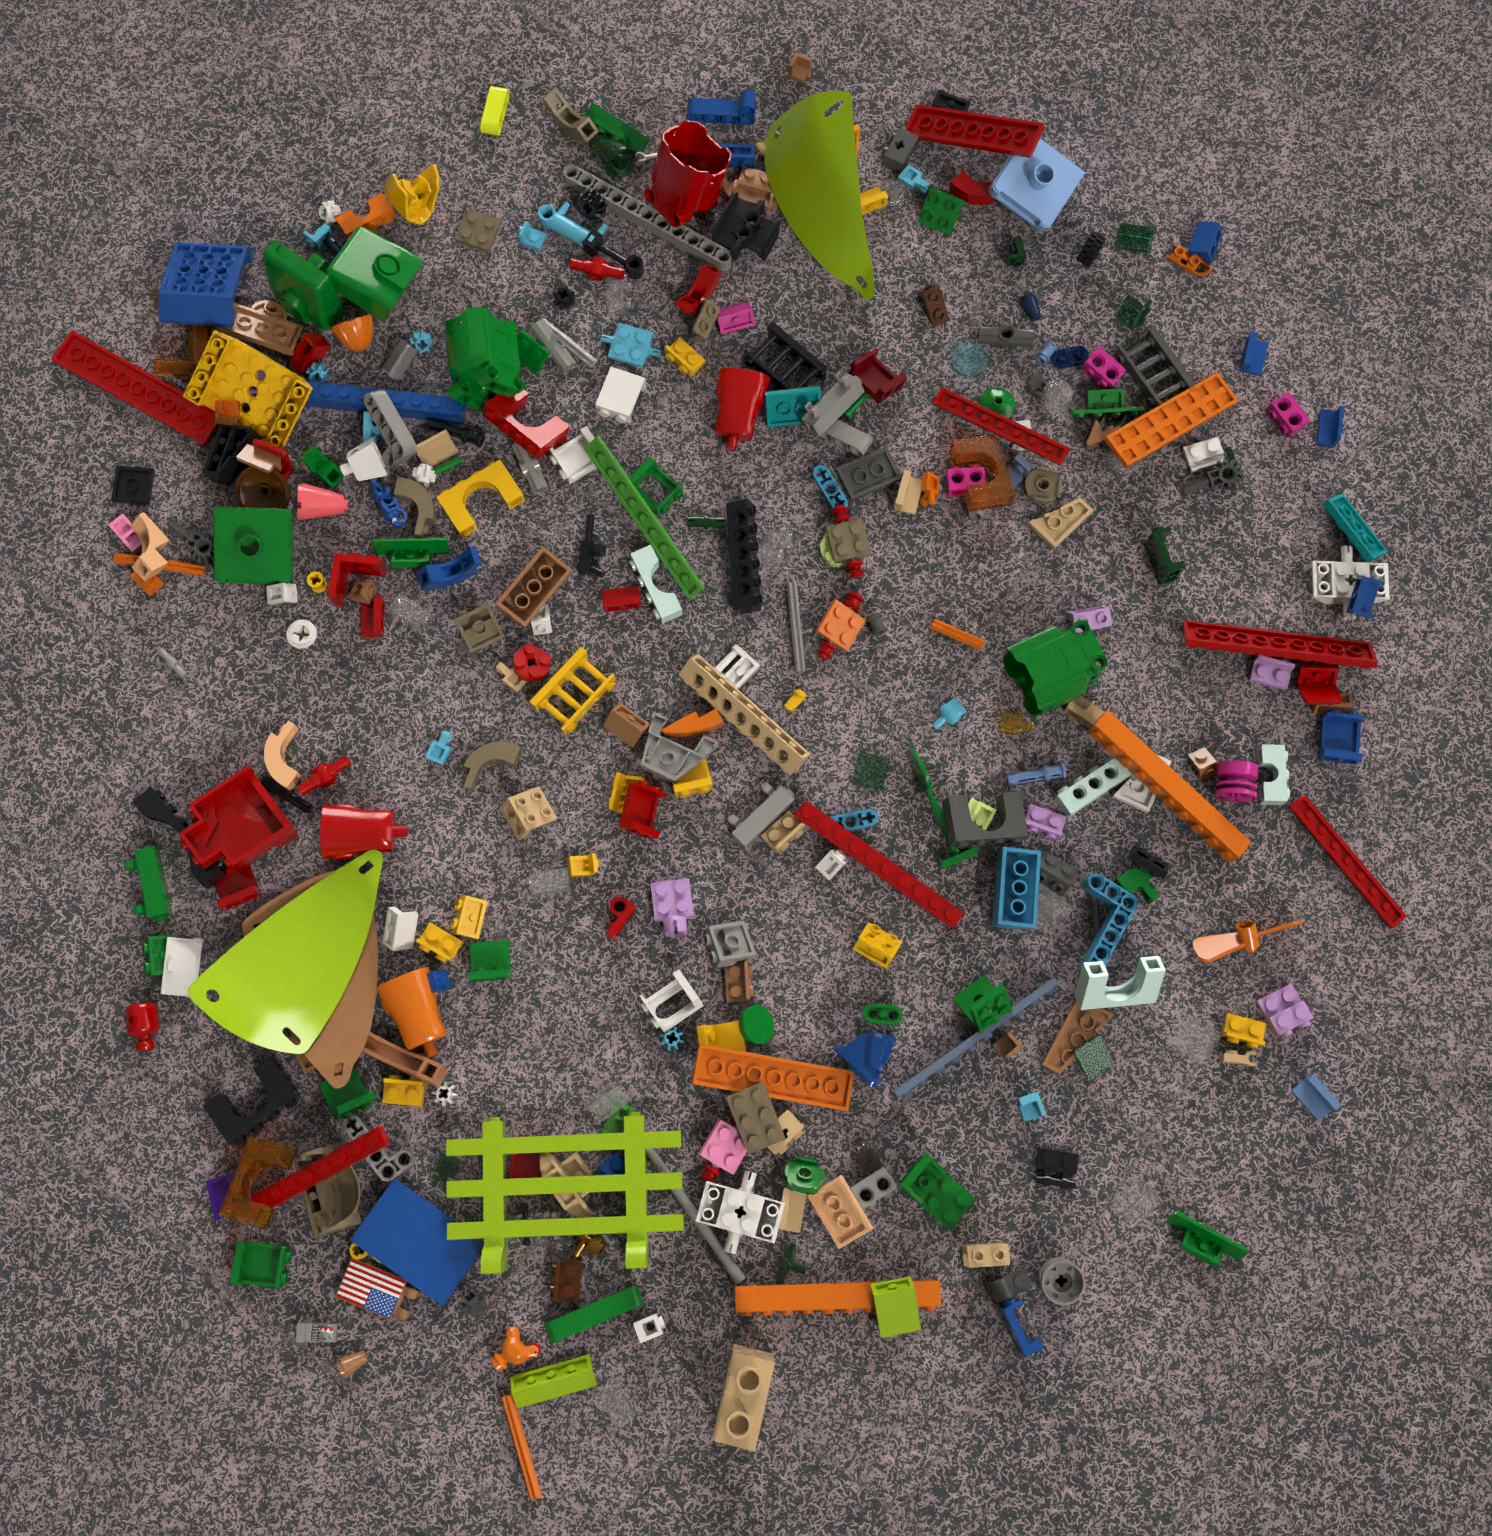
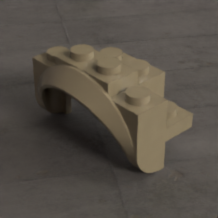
(336, 1195)

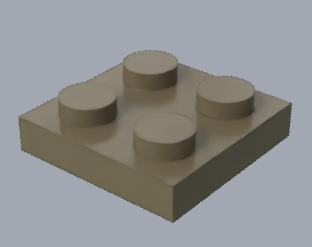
(478, 230)

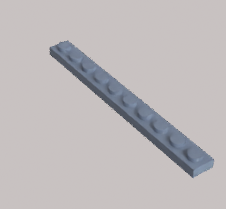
(969, 1044)

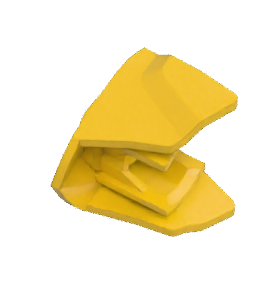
(416, 198)

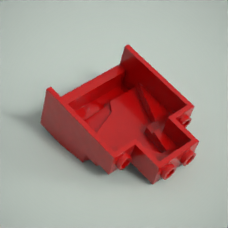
(235, 823)

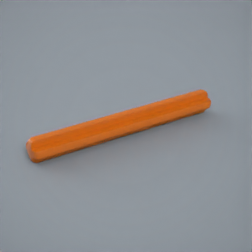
(173, 566)
(521, 1447)

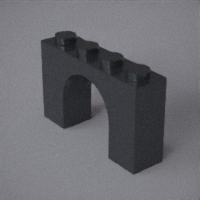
(280, 1095)

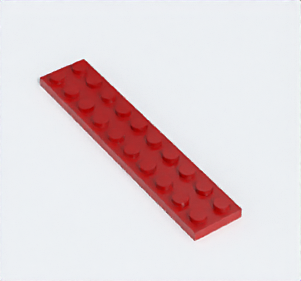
(136, 387)
(1278, 644)

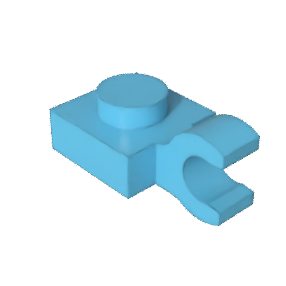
(913, 178)
(439, 751)

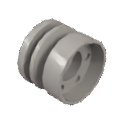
(1070, 1289)

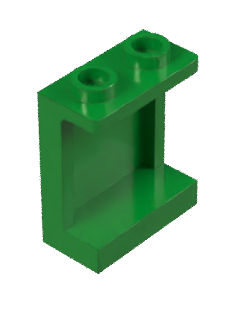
(260, 1264)

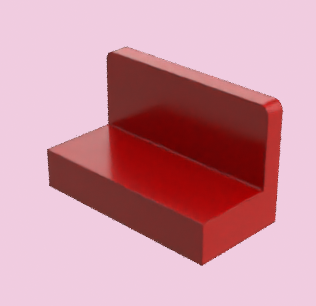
(621, 599)
(373, 618)

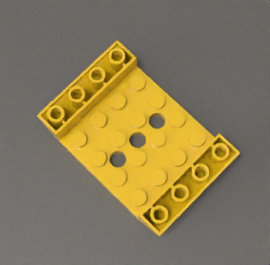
(230, 370)

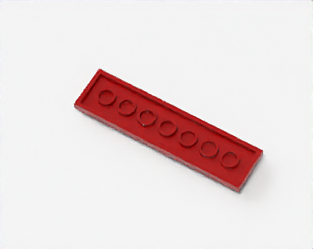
(975, 130)

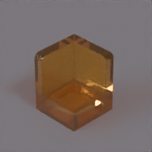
(227, 412)

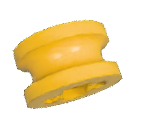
(359, 1256)

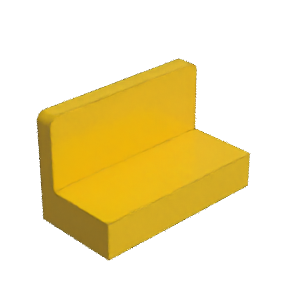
(873, 200)

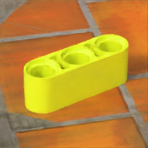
(494, 111)

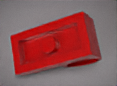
(615, 927)

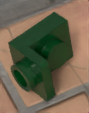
(1017, 253)

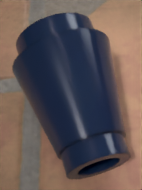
(1030, 306)

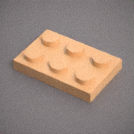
(840, 1212)

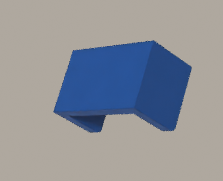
(1363, 596)

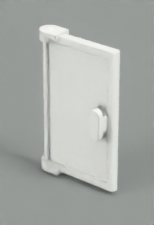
(182, 965)

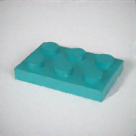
(787, 406)

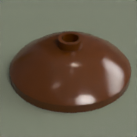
(251, 486)

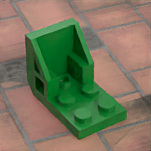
(936, 1191)

